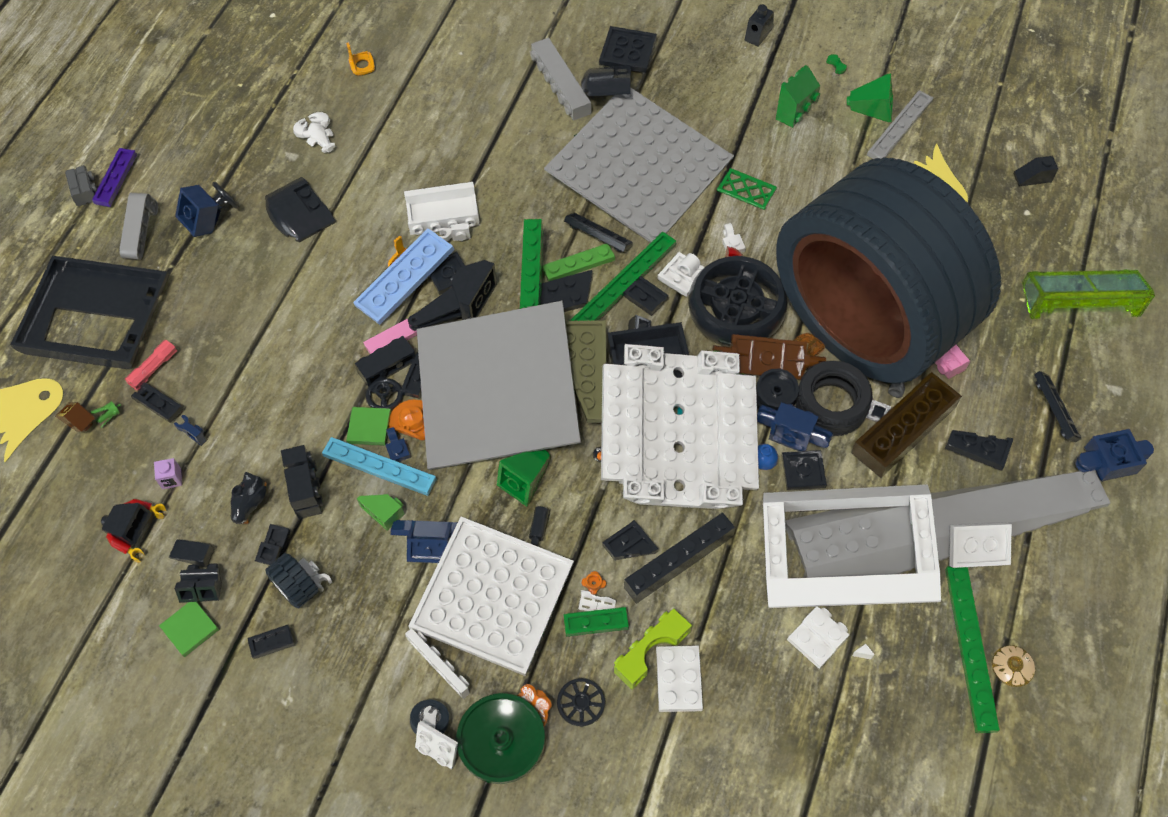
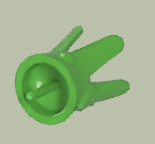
(111, 412)

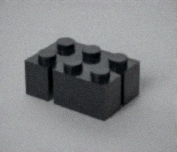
(302, 482)

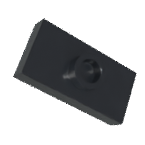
(270, 641)

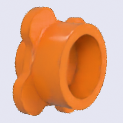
(593, 577)

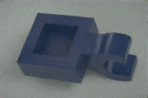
(191, 431)
(397, 448)

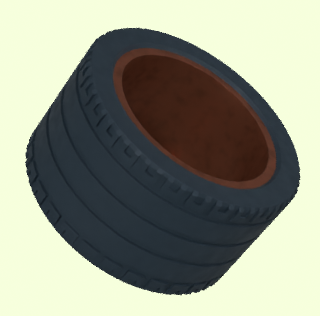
(889, 268)

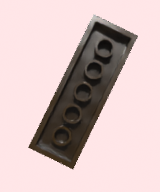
(906, 424)

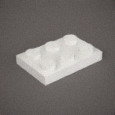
(980, 545)
(679, 678)

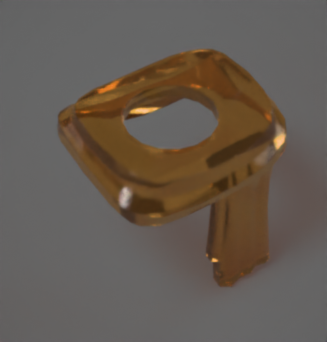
(814, 345)

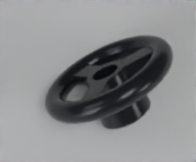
(380, 386)

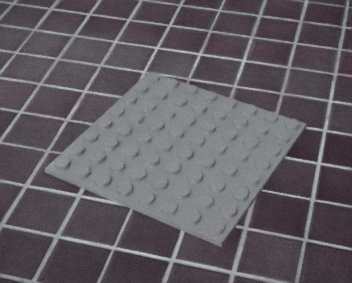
(639, 164)
(497, 386)

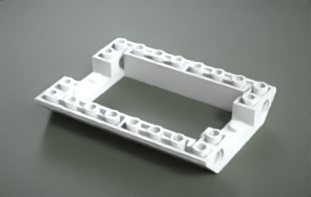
(852, 590)

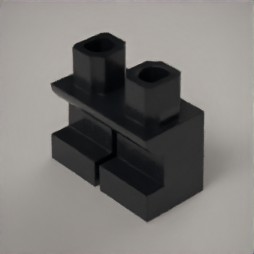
(199, 584)

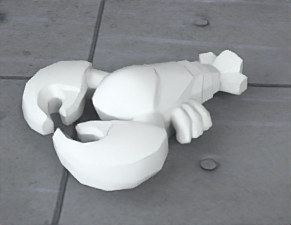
(316, 131)

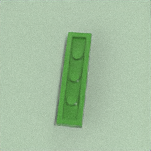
(578, 262)

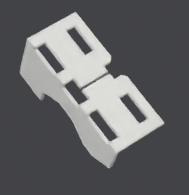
(592, 604)

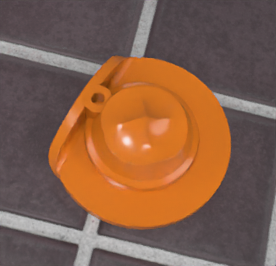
(408, 419)

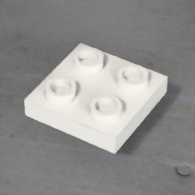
(681, 272)

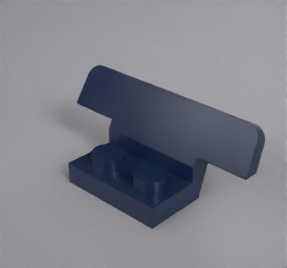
(424, 538)

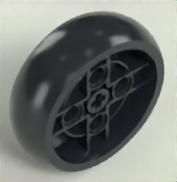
(733, 299)

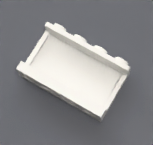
(441, 207)

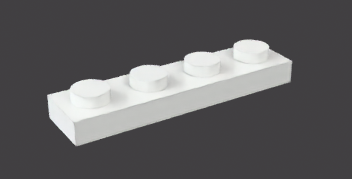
(445, 669)

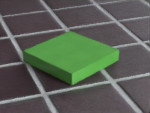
(368, 426)
(188, 628)

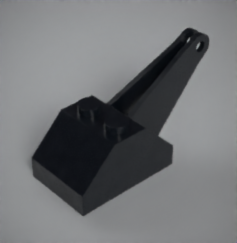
(465, 299)

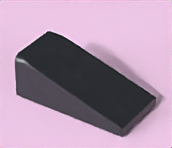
(192, 552)

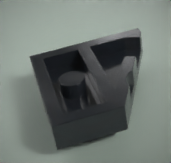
(629, 543)

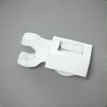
(457, 232)
(731, 239)
(312, 570)

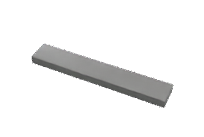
(900, 126)

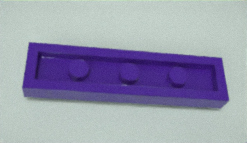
(114, 177)

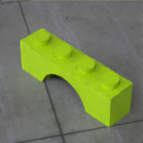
(670, 630)

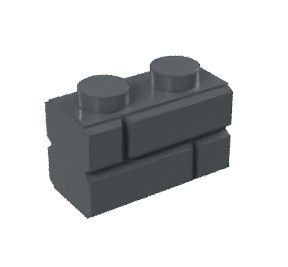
(81, 185)

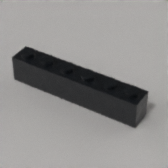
(679, 558)

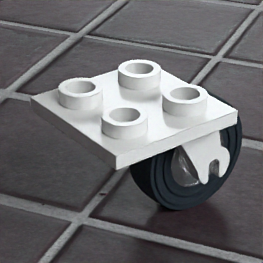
(429, 722)

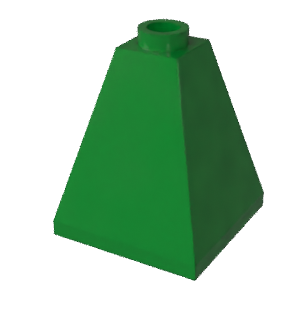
(873, 99)
(522, 473)

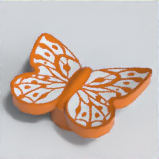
(537, 699)

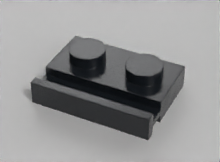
(645, 295)

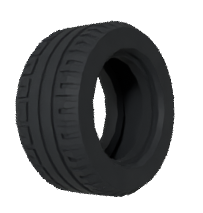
(841, 375)

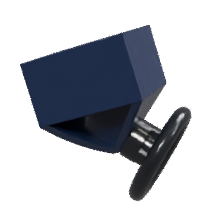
(199, 210)

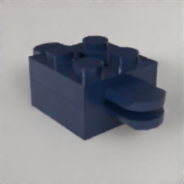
(793, 427)
(1114, 455)

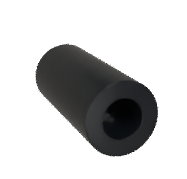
(538, 525)

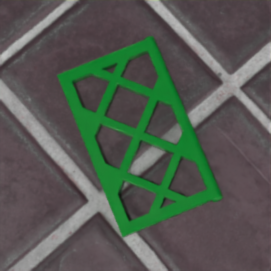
(743, 178)

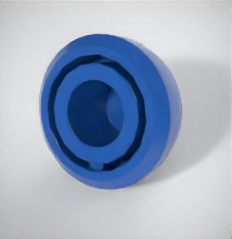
(767, 457)

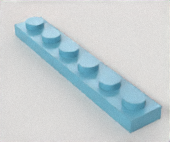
(379, 466)

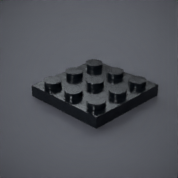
(628, 48)

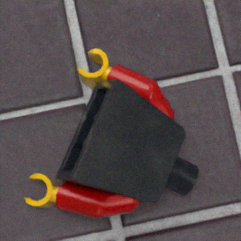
(126, 524)

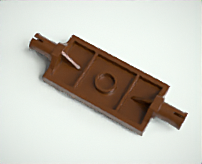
(763, 354)

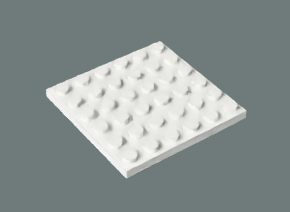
(492, 595)

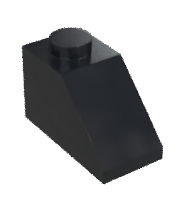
(1037, 171)

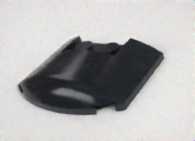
(607, 81)
(298, 210)

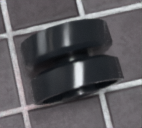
(776, 387)

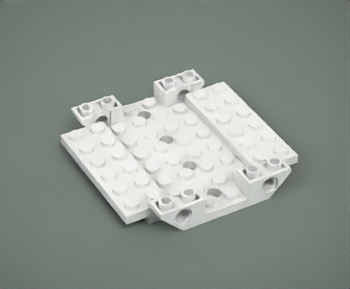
(714, 429)

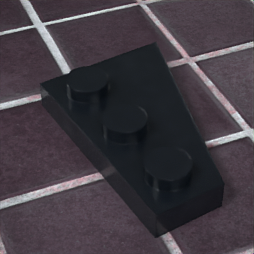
(985, 450)

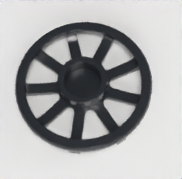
(581, 702)

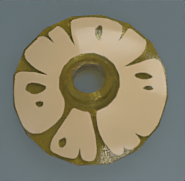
(1007, 672)

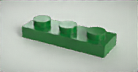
(595, 621)

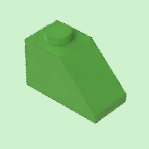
(382, 509)

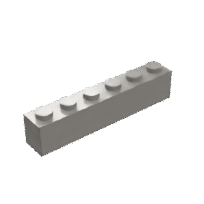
(560, 79)

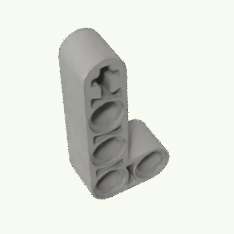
(135, 225)

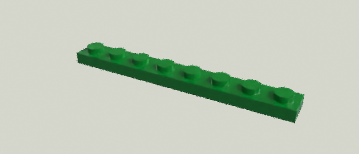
(615, 288)
(972, 650)

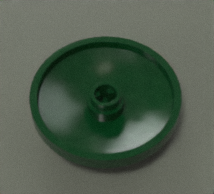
(500, 738)

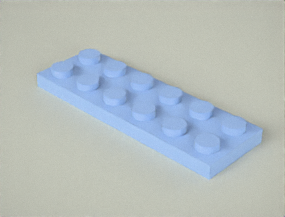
(403, 276)

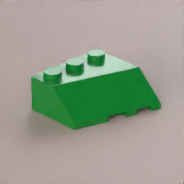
(797, 96)

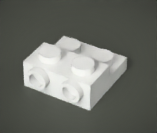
(819, 636)

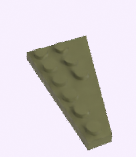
(587, 359)

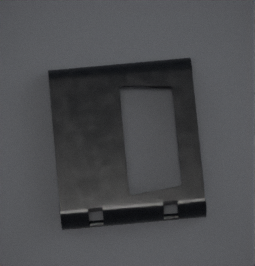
(96, 290)

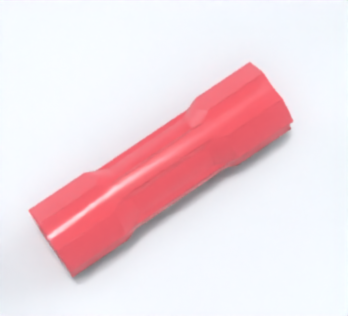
(161, 354)

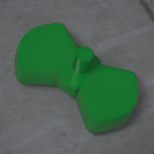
(833, 59)

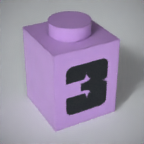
(168, 473)

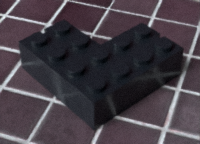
(668, 336)

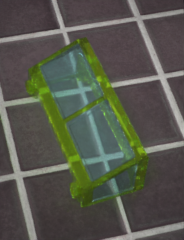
(1086, 290)

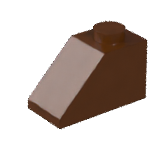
(75, 417)

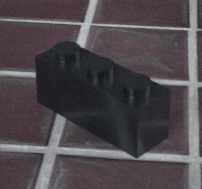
(385, 361)

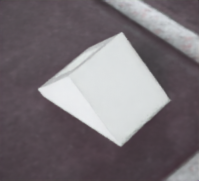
(864, 652)

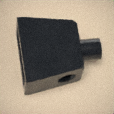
(759, 25)

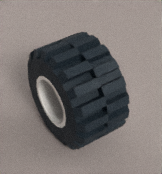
(292, 580)

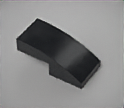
(273, 545)

